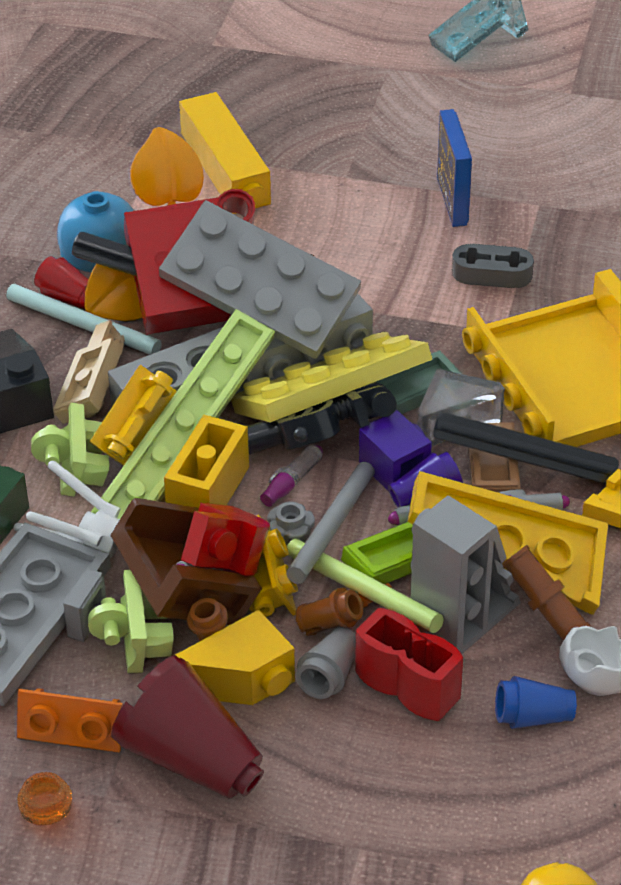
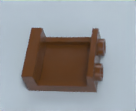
(153, 541)

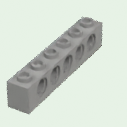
(182, 358)

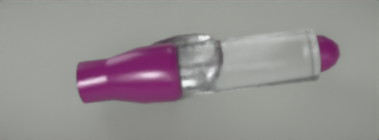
(286, 477)

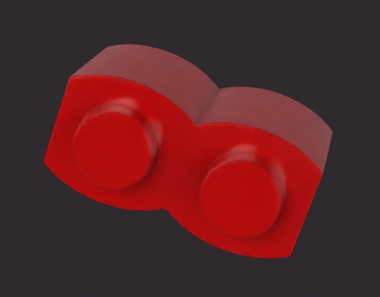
(408, 664)

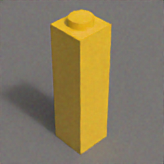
(224, 148)

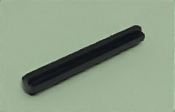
(524, 447)

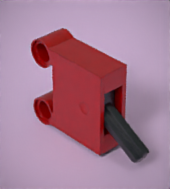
(149, 239)

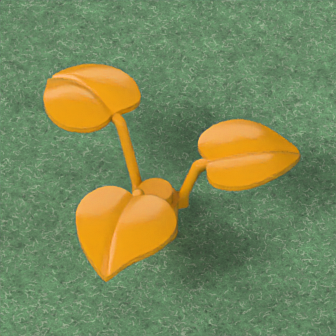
(160, 174)

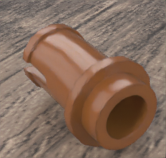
(340, 609)
(207, 617)

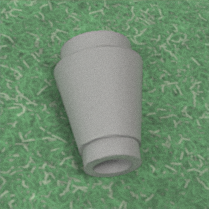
(326, 665)

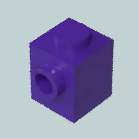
(392, 447)

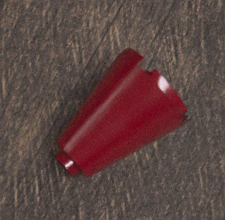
(188, 731)

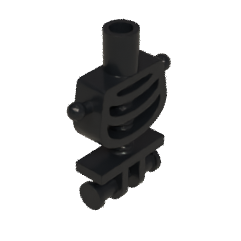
(322, 419)

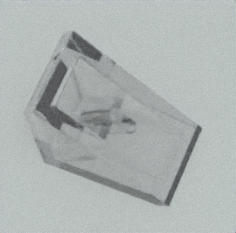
(460, 396)

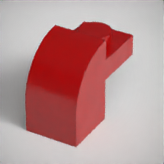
(225, 539)

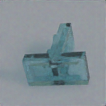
(476, 23)

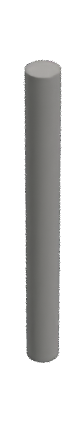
(330, 523)

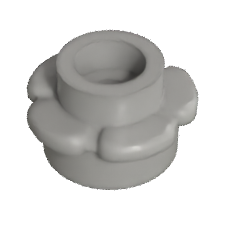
(291, 521)

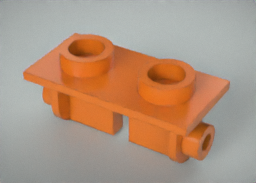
(67, 719)

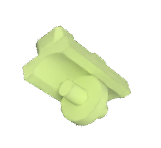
(72, 449)
(127, 620)

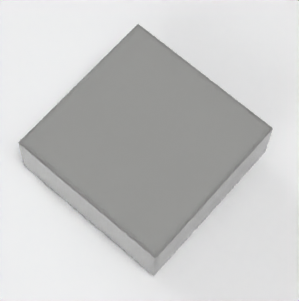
(82, 599)

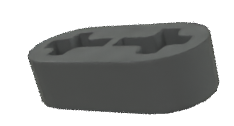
(492, 265)

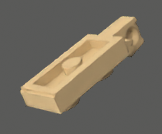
(88, 373)

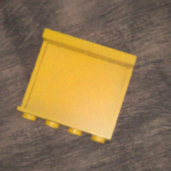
(558, 364)

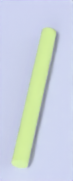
(373, 589)

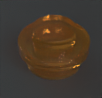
(44, 799)

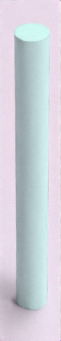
(79, 317)

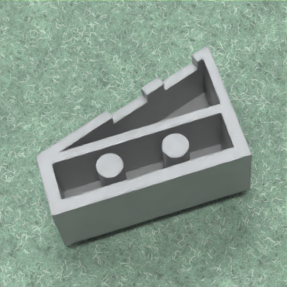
(460, 572)

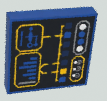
(454, 167)

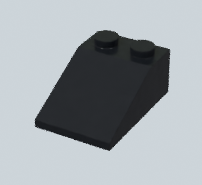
(23, 384)

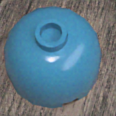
(94, 214)

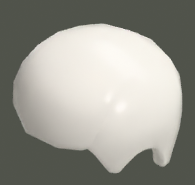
(593, 659)

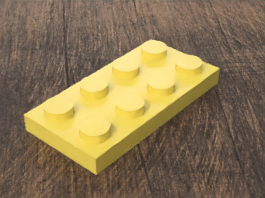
(336, 375)

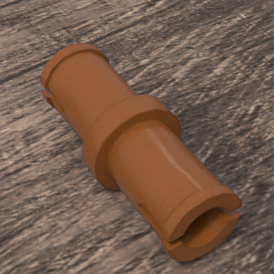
(544, 592)

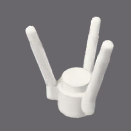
(93, 529)

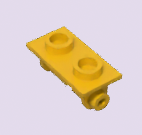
(133, 414)
(272, 577)

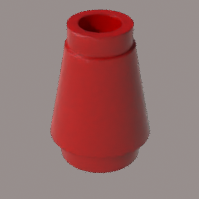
(61, 281)

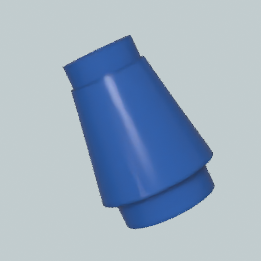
(533, 703)

